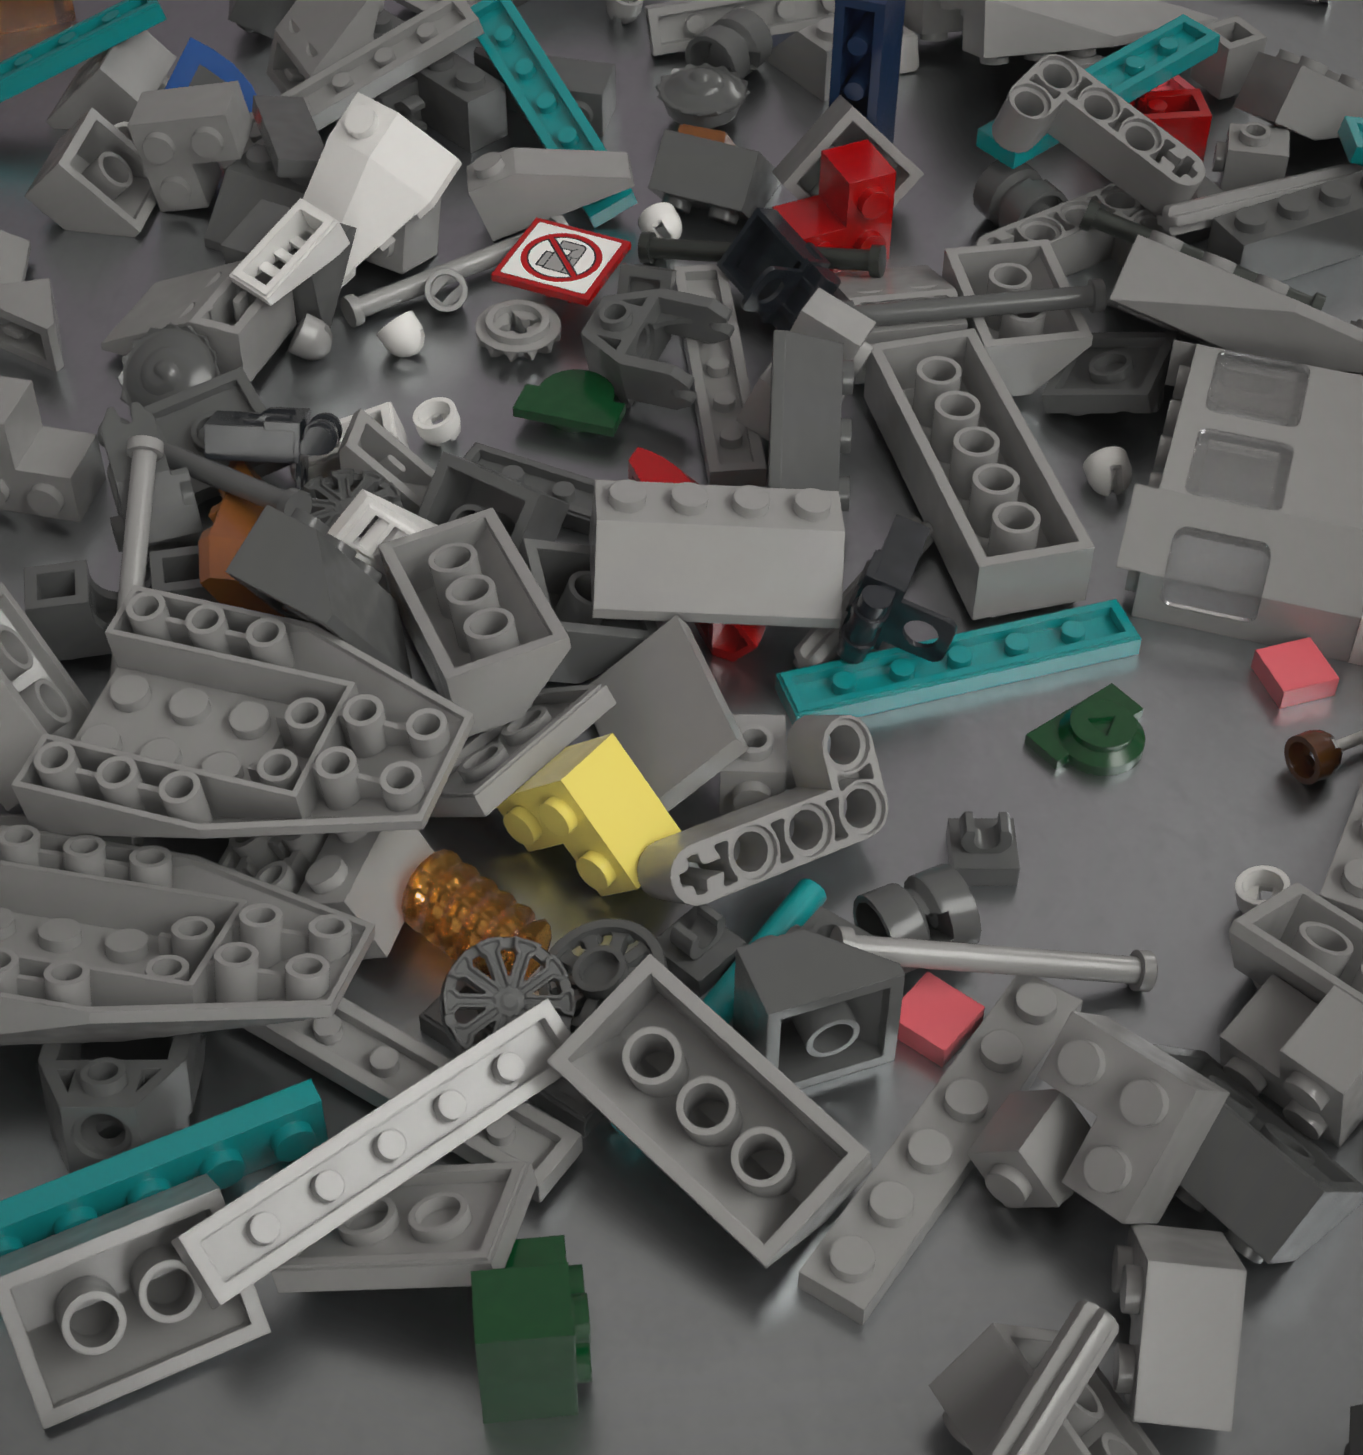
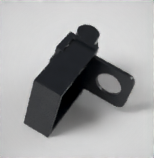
(775, 269)
(272, 436)
(878, 606)

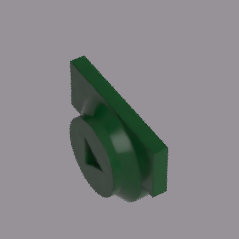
(572, 402)
(1094, 735)

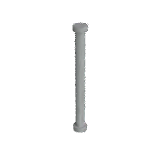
(357, 308)
(144, 453)
(1136, 970)

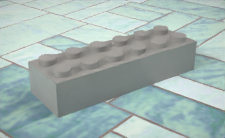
(977, 475)

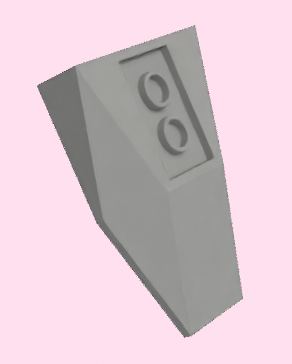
(1041, 26)
(1229, 311)
(242, 731)
(157, 944)

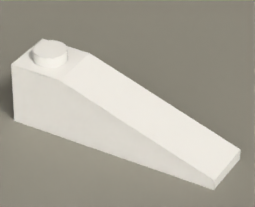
(378, 175)

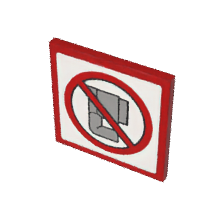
(561, 261)

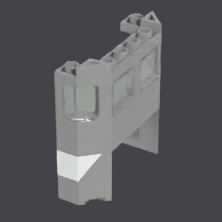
(1254, 504)

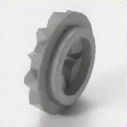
(535, 321)

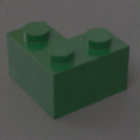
(531, 1333)

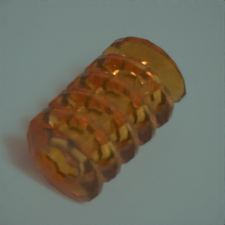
(461, 908)

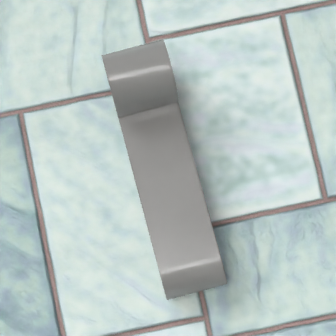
(1099, 129)
(1073, 246)
(763, 827)

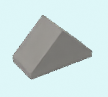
(31, 323)
(375, 449)

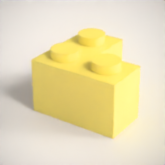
(595, 807)

